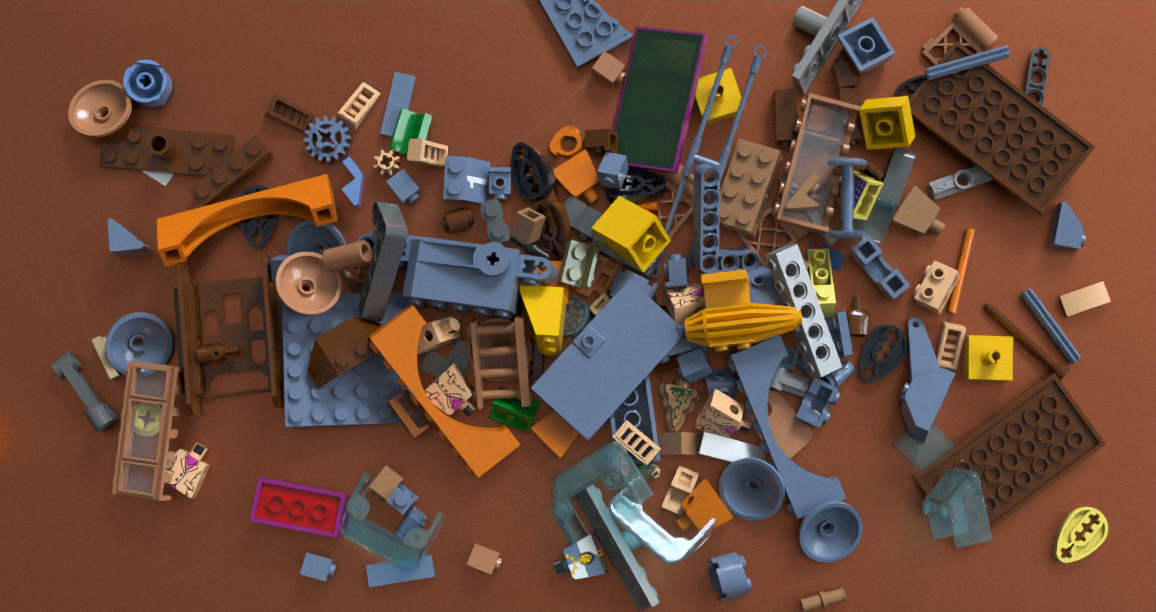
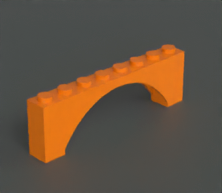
(186, 230)
(399, 345)

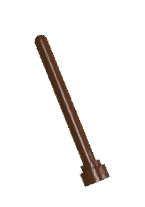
(1055, 367)

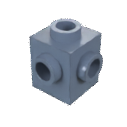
(722, 381)

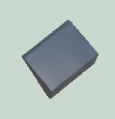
(124, 243)

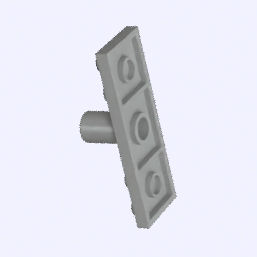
(826, 39)
(618, 548)

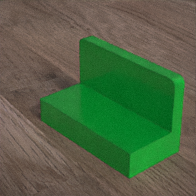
(409, 126)
(511, 413)

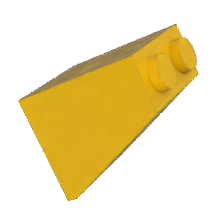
(631, 233)
(545, 315)

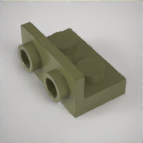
(579, 264)

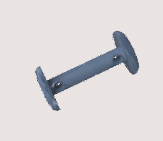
(847, 198)

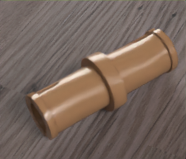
(822, 599)

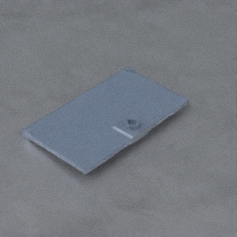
(608, 359)

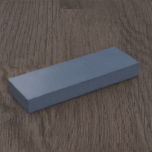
(399, 98)
(388, 573)

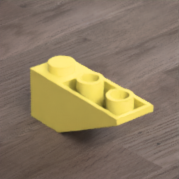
(822, 279)

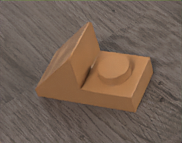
(800, 200)

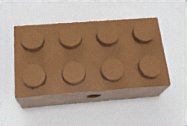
(748, 187)

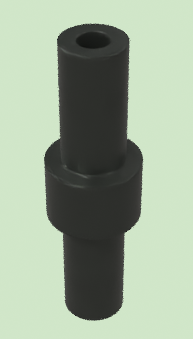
(532, 249)

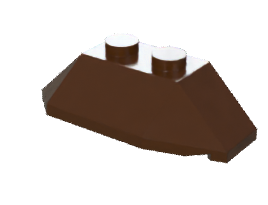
(341, 350)

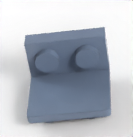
(840, 334)

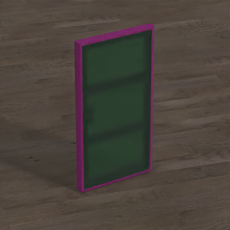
(658, 97)

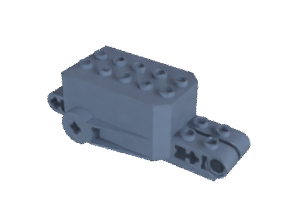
(467, 275)

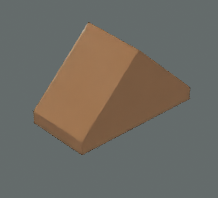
(679, 443)

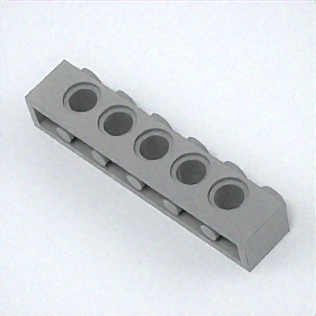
(812, 317)

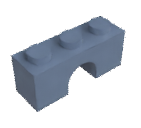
(870, 259)

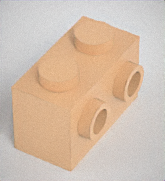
(936, 287)

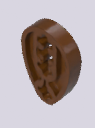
(559, 222)

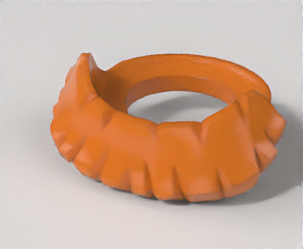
(567, 131)

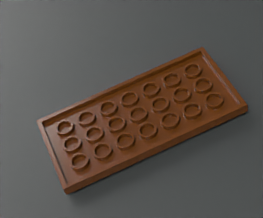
(1001, 130)
(1021, 449)

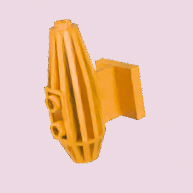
(732, 318)

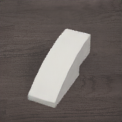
(728, 449)

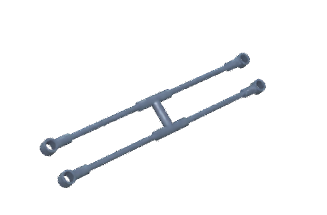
(692, 155)

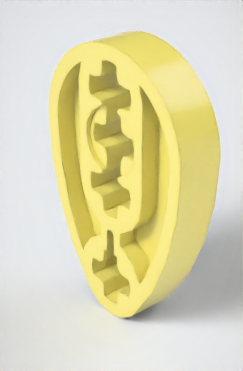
(1091, 540)

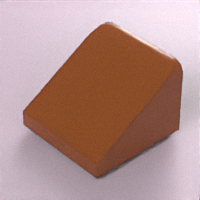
(665, 369)

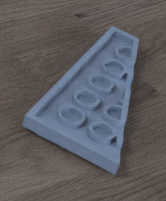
(584, 28)

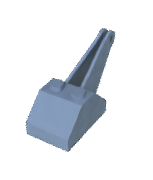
(927, 385)

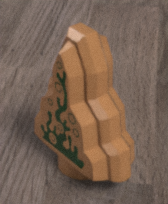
(678, 402)

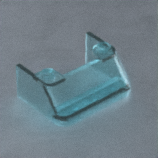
(608, 463)
(958, 508)
(649, 533)
(403, 553)

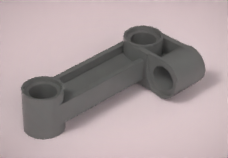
(98, 414)

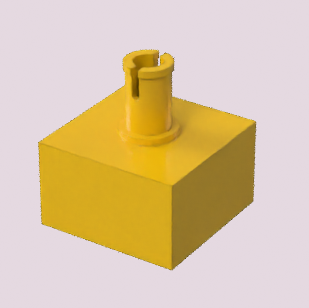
(726, 98)
(887, 122)
(988, 358)

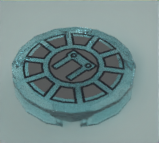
(576, 316)

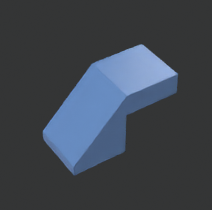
(354, 188)

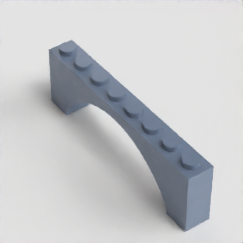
(754, 373)

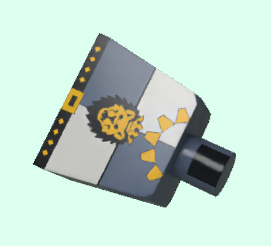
(583, 559)

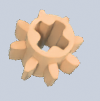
(384, 169)

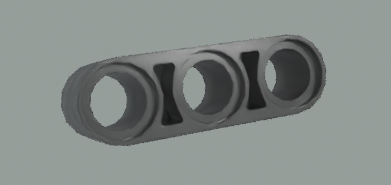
(896, 174)

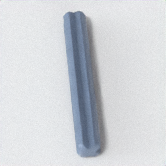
(967, 62)
(1050, 326)

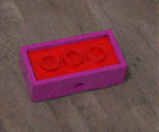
(299, 507)

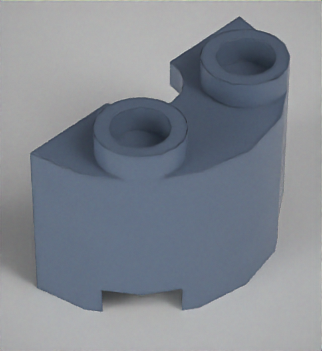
(817, 401)

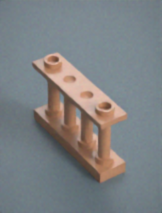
(519, 350)

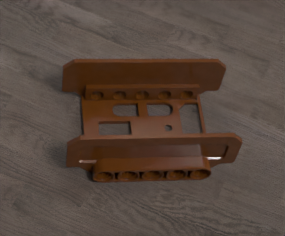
(192, 304)

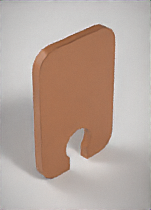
(786, 428)

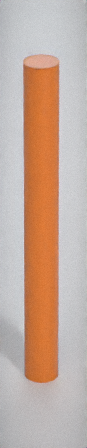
(963, 260)

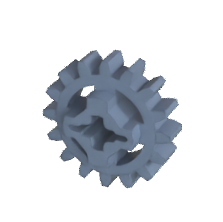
(321, 145)

